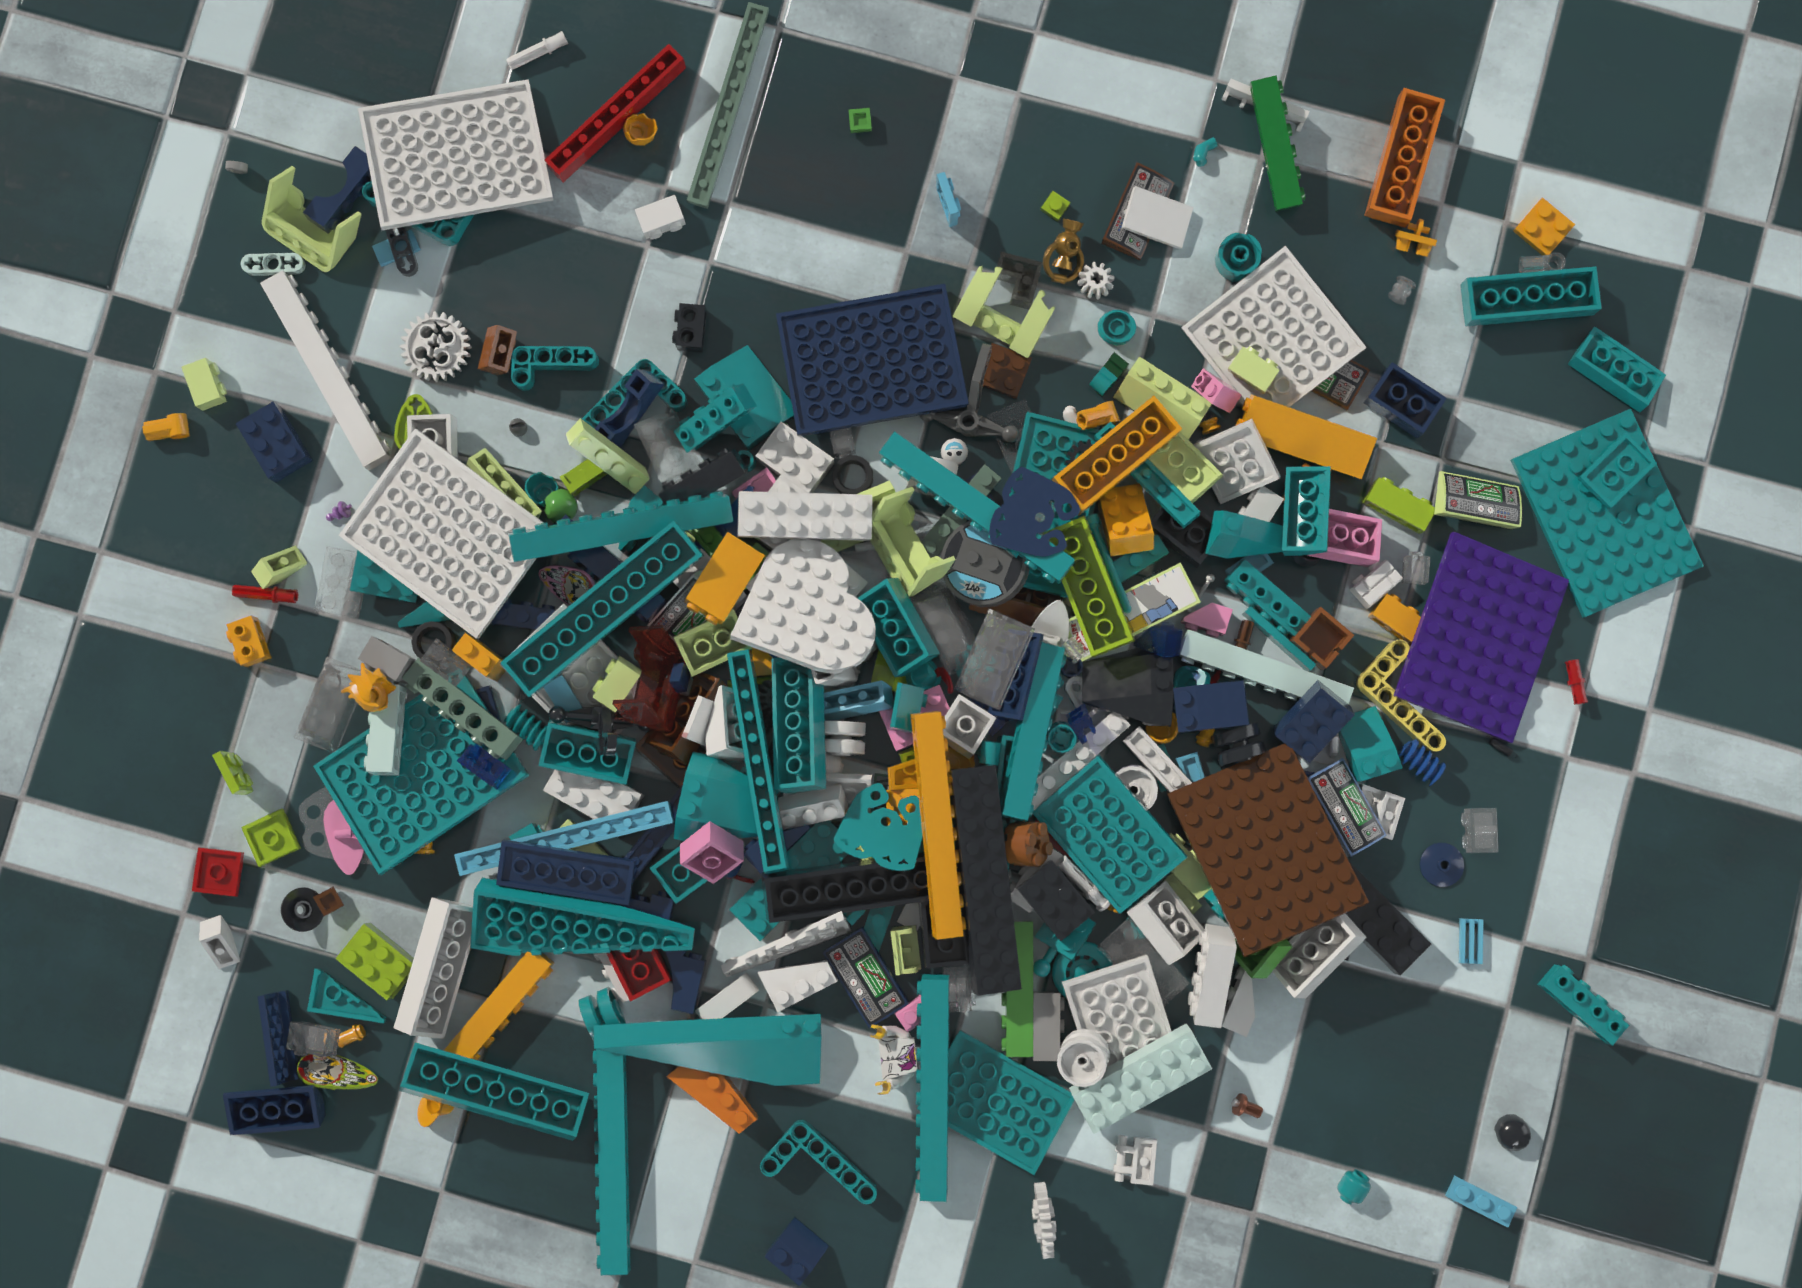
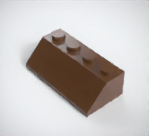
(1024, 606)
(672, 742)

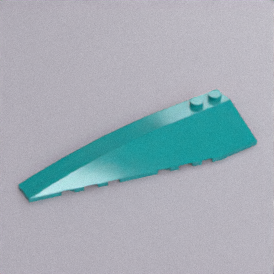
(542, 922)
(748, 1048)

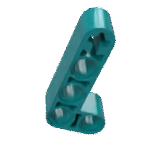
(554, 363)

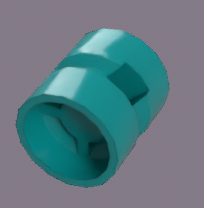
(1061, 737)

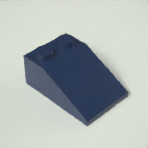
(1211, 706)
(791, 838)

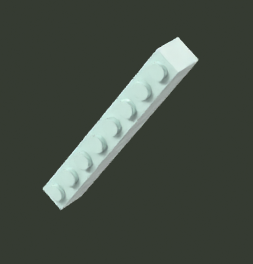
(1253, 667)

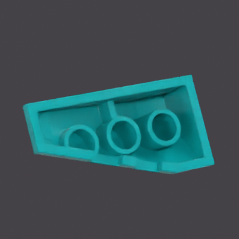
(1242, 535)

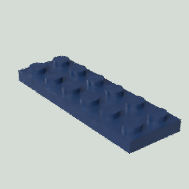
(565, 872)

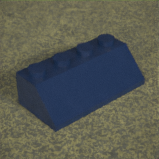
(274, 1110)

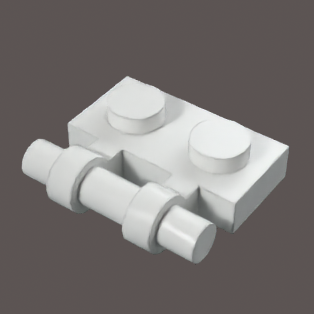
(1143, 1160)

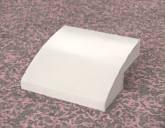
(1385, 806)

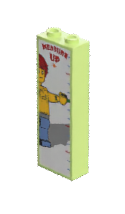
(1152, 602)

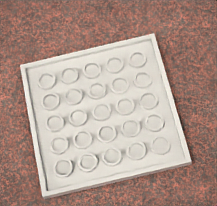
(1284, 320)

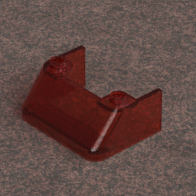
(654, 697)

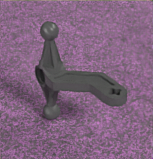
(982, 425)

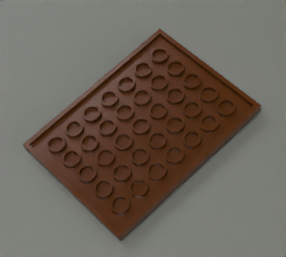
(1267, 849)

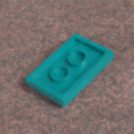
(1617, 470)
(375, 581)

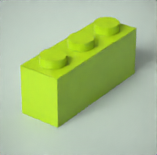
(1399, 505)

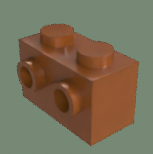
(497, 350)

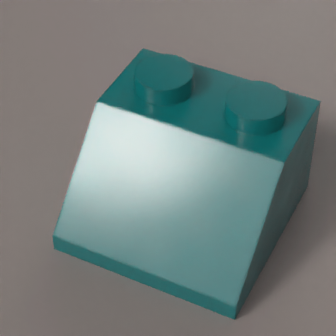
(907, 701)

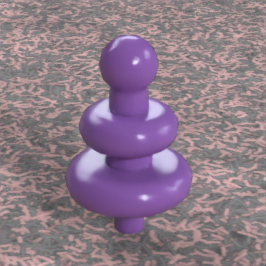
(340, 511)

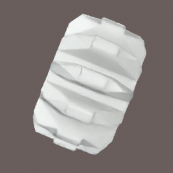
(1101, 276)

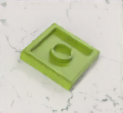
(271, 837)

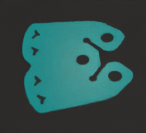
(880, 841)

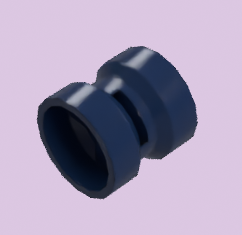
(1070, 669)

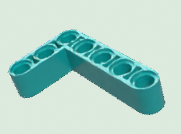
(439, 227)
(619, 390)
(820, 1157)

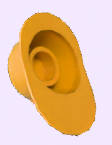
(429, 1111)

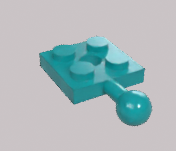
(1067, 947)

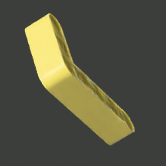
(1389, 708)

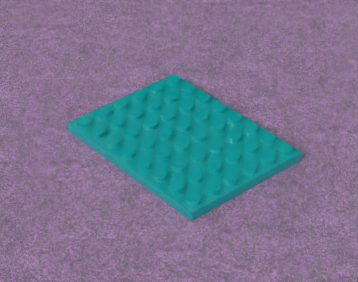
(1601, 549)
(429, 796)

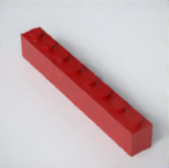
(613, 114)

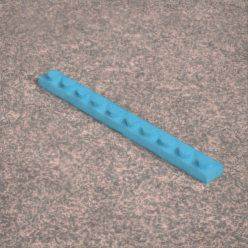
(573, 835)

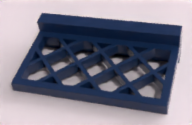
(275, 1023)

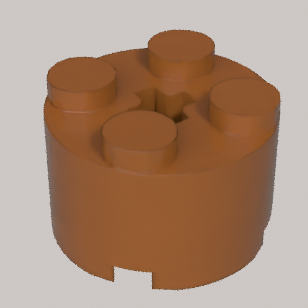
(1027, 844)

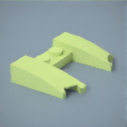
(1020, 337)

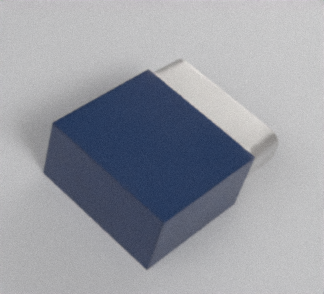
(681, 679)

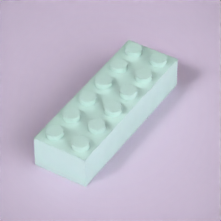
(1142, 1078)

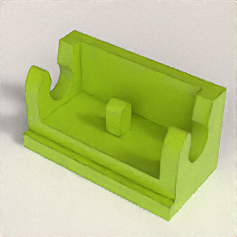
(582, 477)

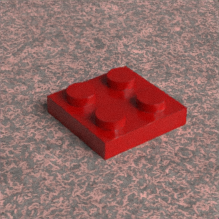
(217, 871)

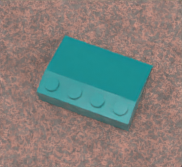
(769, 397)

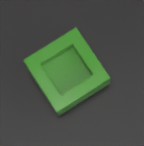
(860, 120)

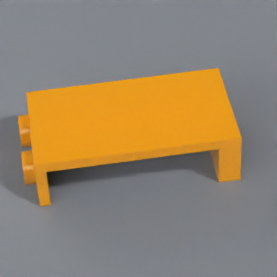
(723, 579)

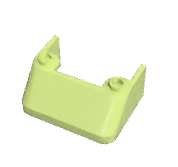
(286, 223)
(901, 547)

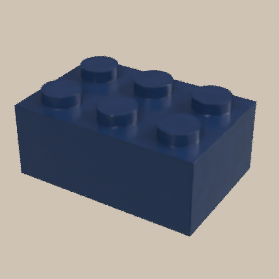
(1405, 400)
(274, 442)
(1313, 721)

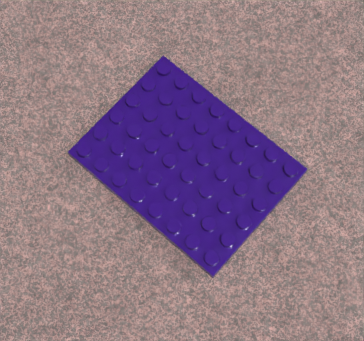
(1481, 637)

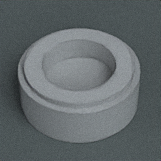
(236, 167)

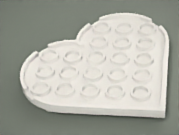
(804, 610)

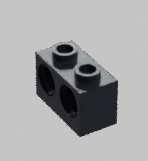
(695, 327)

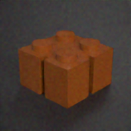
(1322, 636)

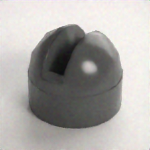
(518, 431)

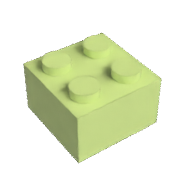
(617, 683)

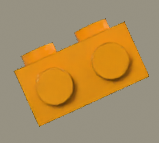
(248, 641)

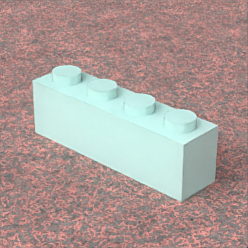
(385, 736)

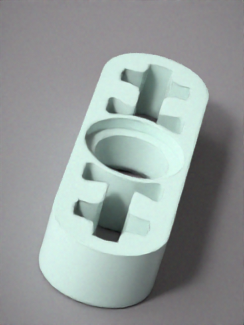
(288, 258)

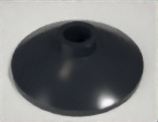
(311, 913)

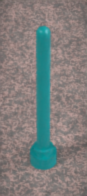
(1094, 521)

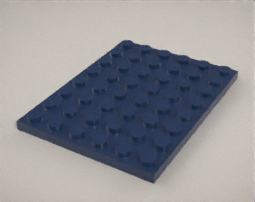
(872, 360)

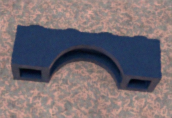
(328, 211)
(641, 392)

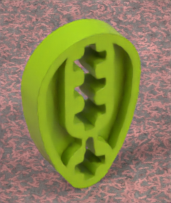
(401, 424)

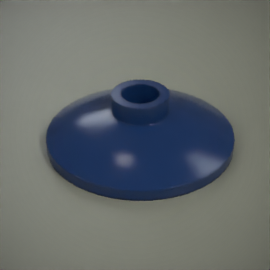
(1431, 867)

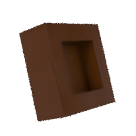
(328, 901)

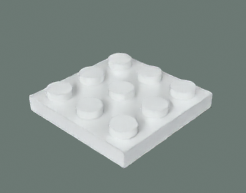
(1241, 459)

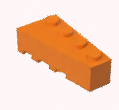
(717, 1095)

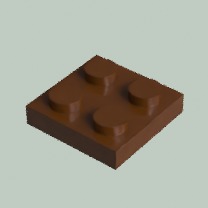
(1006, 371)

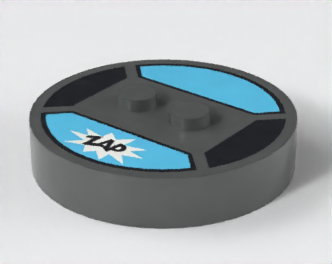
(982, 571)

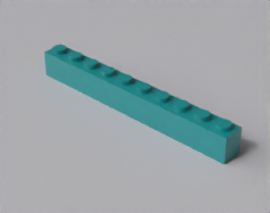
(963, 499)
(618, 527)
(758, 762)
(933, 1087)
(612, 1163)

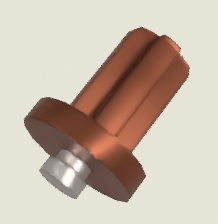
(1242, 1105)

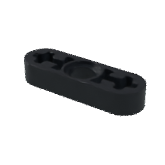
(409, 250)

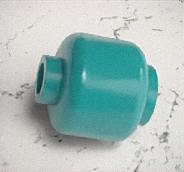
(1354, 1187)

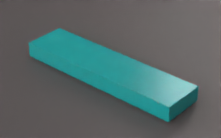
(1279, 639)

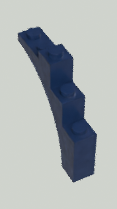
(686, 970)

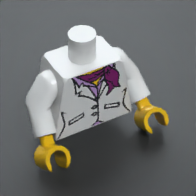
(896, 1056)

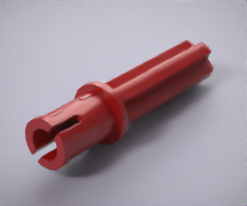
(275, 594)

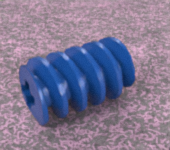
(1422, 761)

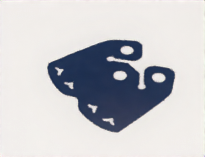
(1019, 510)

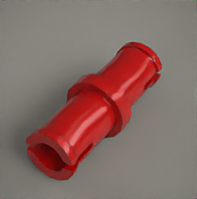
(1576, 682)

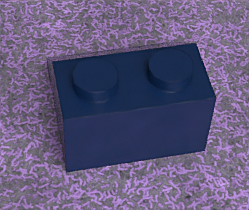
(796, 1251)

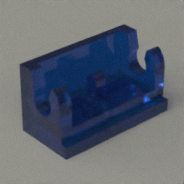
(1079, 720)
(484, 765)

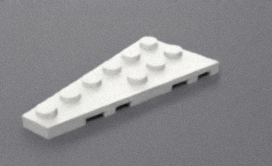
(792, 942)

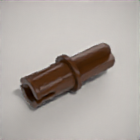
(1244, 634)

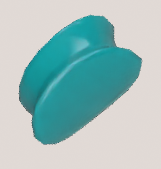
(1116, 327)

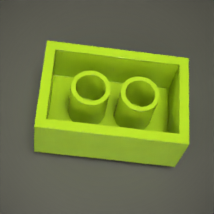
(377, 961)

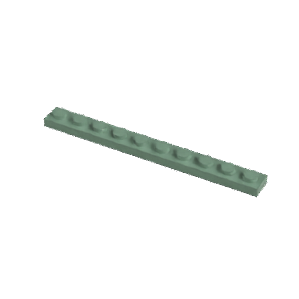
(728, 105)

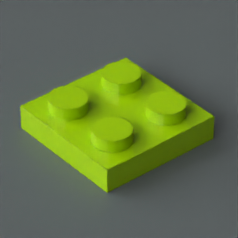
(232, 772)

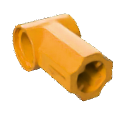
(1098, 416)
(172, 427)

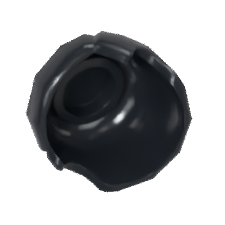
(1512, 1132)

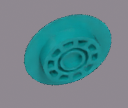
(1078, 967)

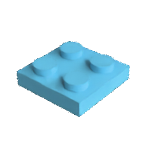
(950, 204)

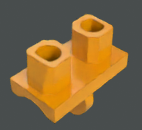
(1424, 243)

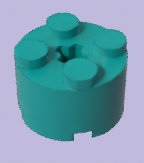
(1239, 245)

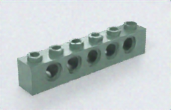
(506, 741)

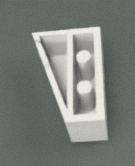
(796, 982)

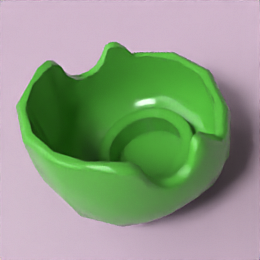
(560, 503)

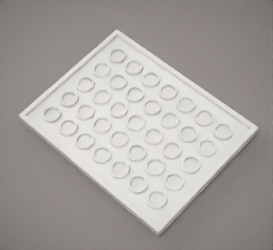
(455, 154)
(442, 533)

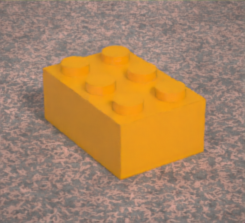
(1126, 520)

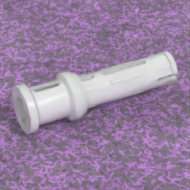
(1089, 890)

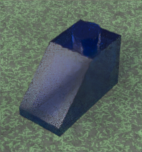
(1161, 640)

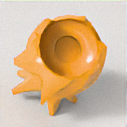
(370, 689)

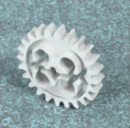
(454, 350)
(1043, 1212)

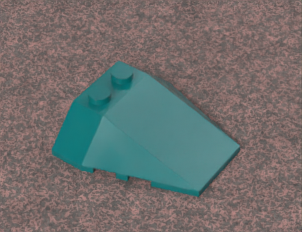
(714, 794)

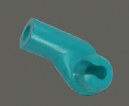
(1201, 151)

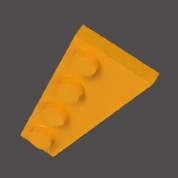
(904, 774)

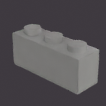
(1047, 1025)

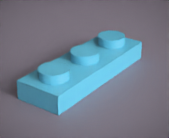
(1481, 1201)

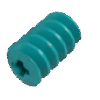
(526, 727)

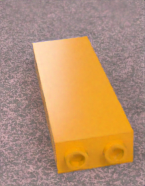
(1309, 436)

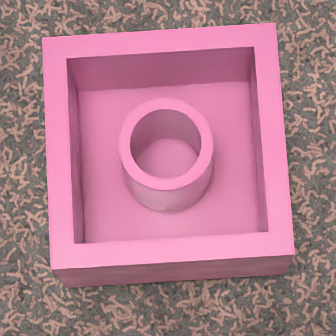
(711, 852)

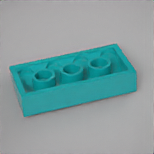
(1617, 369)
(1306, 510)

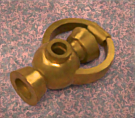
(1066, 245)

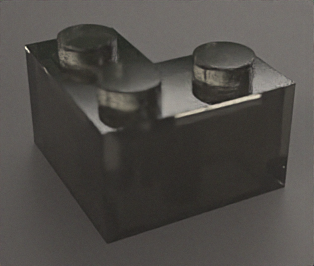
(1022, 273)

